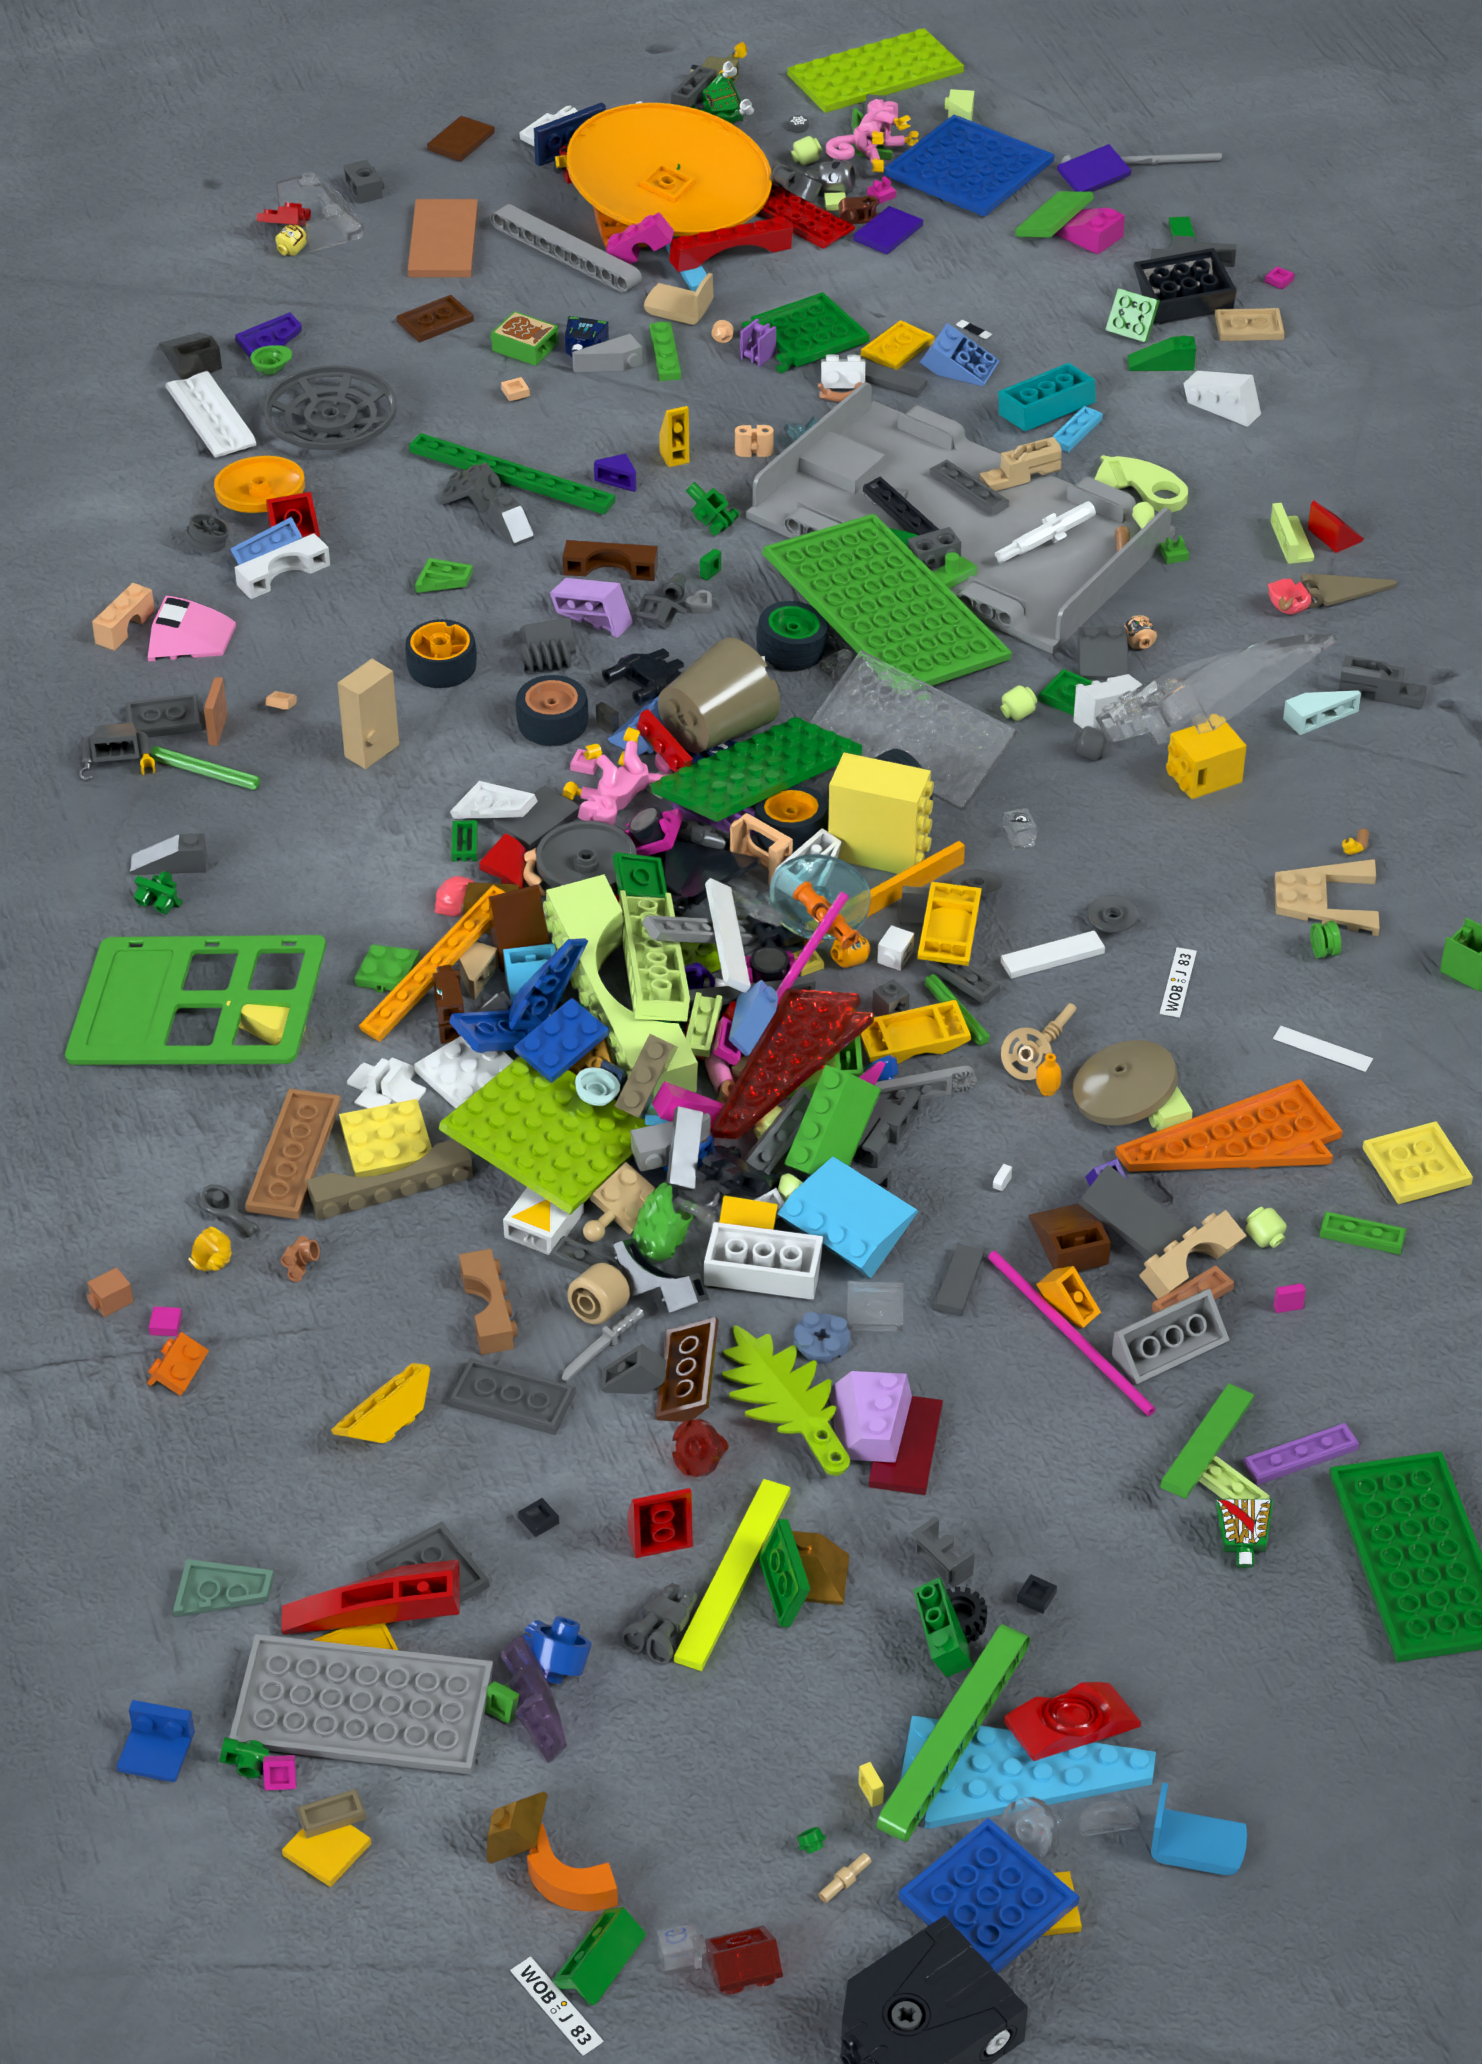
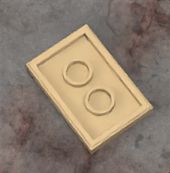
(1249, 324)

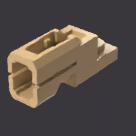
(1019, 464)

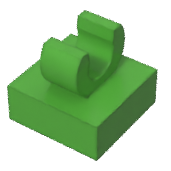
(1174, 551)
(501, 1702)

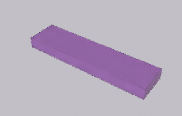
(1300, 1453)

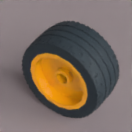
(795, 813)

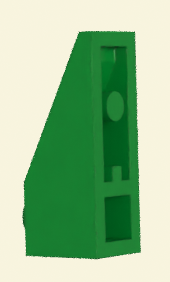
(1171, 354)

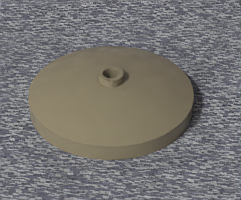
(1125, 1082)

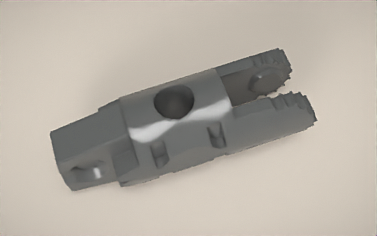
(703, 834)

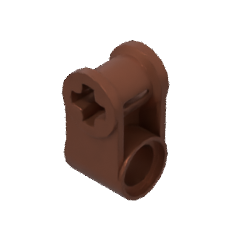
(856, 209)

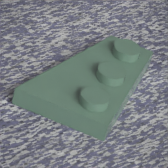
(220, 1586)

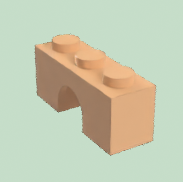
(132, 604)

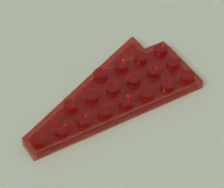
(794, 1045)

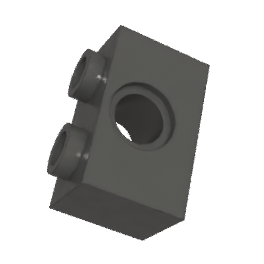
(363, 181)

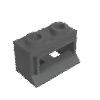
(938, 1556)

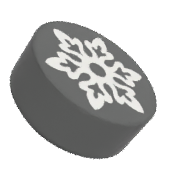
(798, 123)

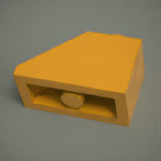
(1069, 1296)

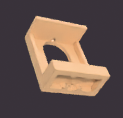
(741, 843)

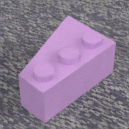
(593, 602)

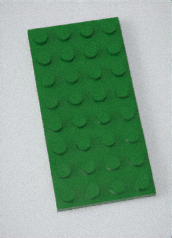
(755, 769)
(1415, 1552)

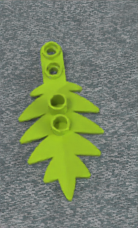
(786, 1395)

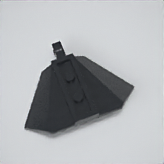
(692, 865)

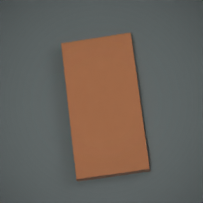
(443, 238)

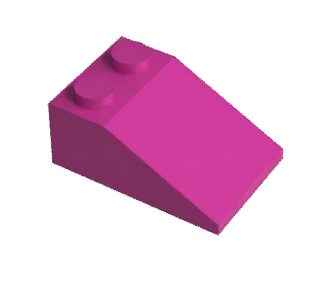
(1094, 229)

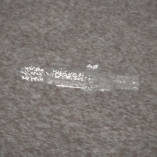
(748, 904)

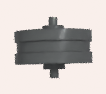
(207, 532)

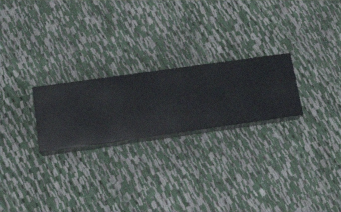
(898, 507)

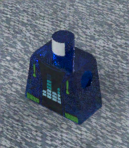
(584, 333)

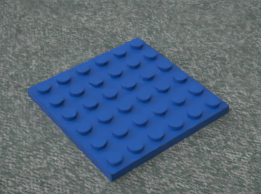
(969, 165)

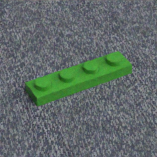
(665, 351)

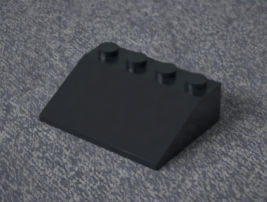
(1186, 284)

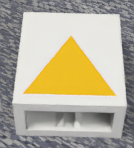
(538, 1222)

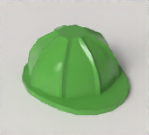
(270, 359)

